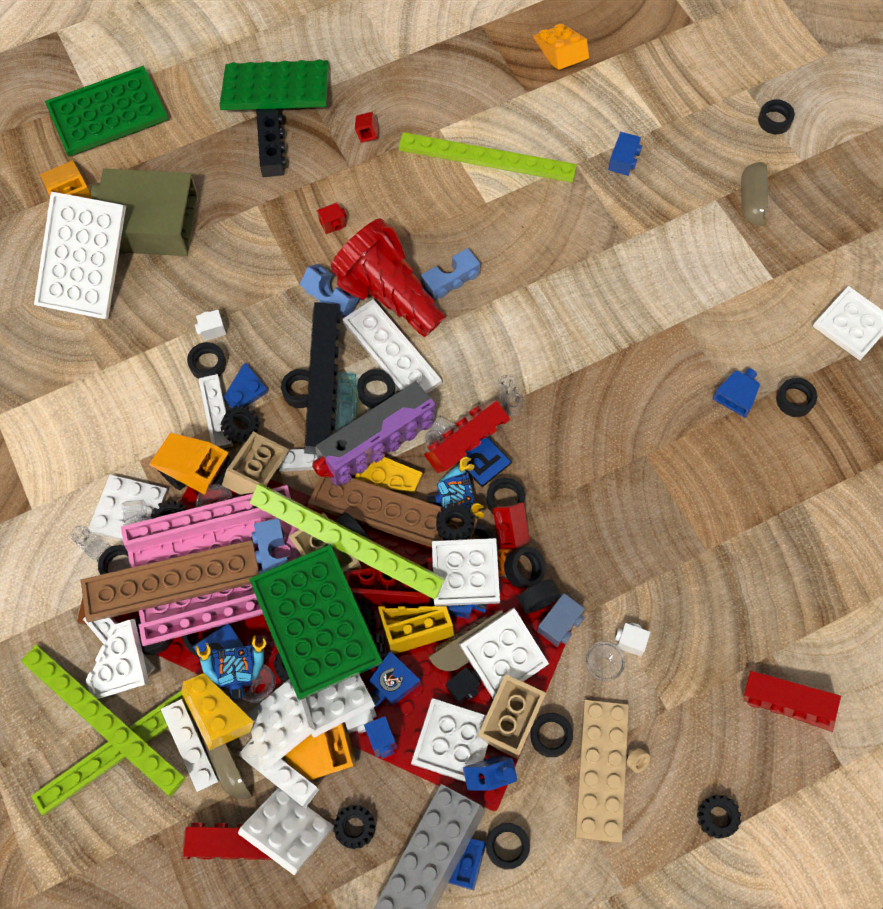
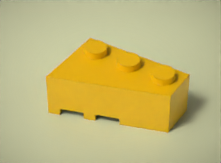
(415, 626)
(214, 712)

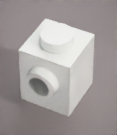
(210, 325)
(632, 638)
(357, 723)

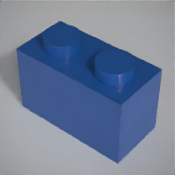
(624, 153)
(381, 737)

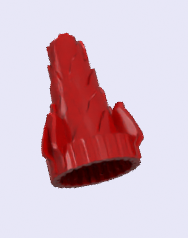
(376, 265)

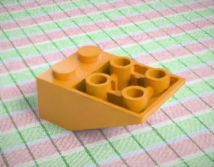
(562, 46)
(65, 180)
(190, 461)
(323, 754)

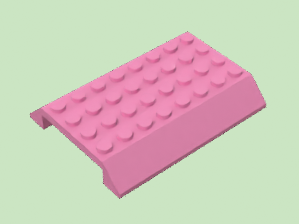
(195, 532)

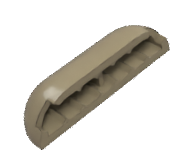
(754, 193)
(449, 653)
(228, 771)

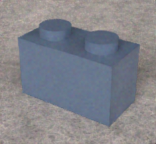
(561, 620)

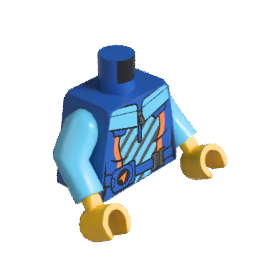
(456, 488)
(233, 666)

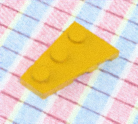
(391, 476)

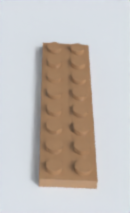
(382, 509)
(168, 581)

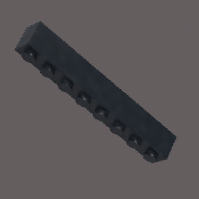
(321, 375)

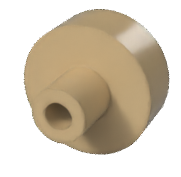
(637, 760)

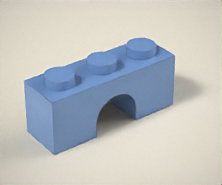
(317, 283)
(439, 284)
(268, 536)

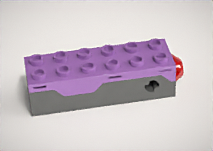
(374, 435)

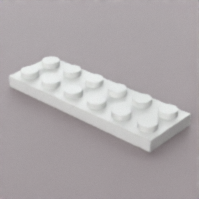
(390, 348)

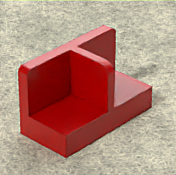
(511, 526)

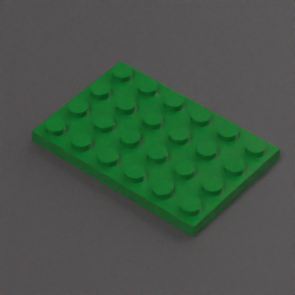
(274, 85)
(106, 110)
(315, 622)

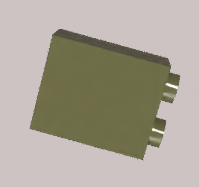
(157, 209)

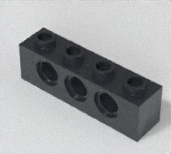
(269, 142)

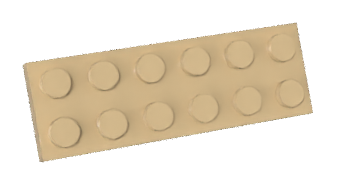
(602, 772)

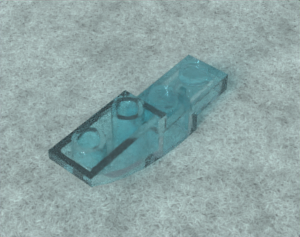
(345, 400)

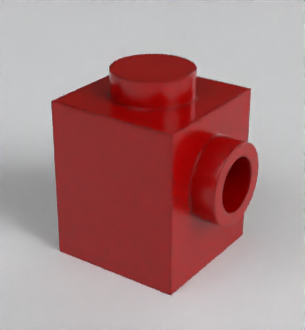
(366, 127)
(332, 218)

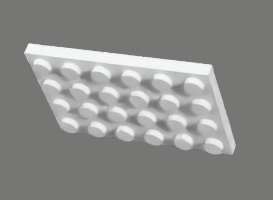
(79, 255)

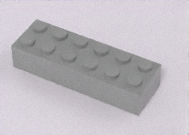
(432, 852)

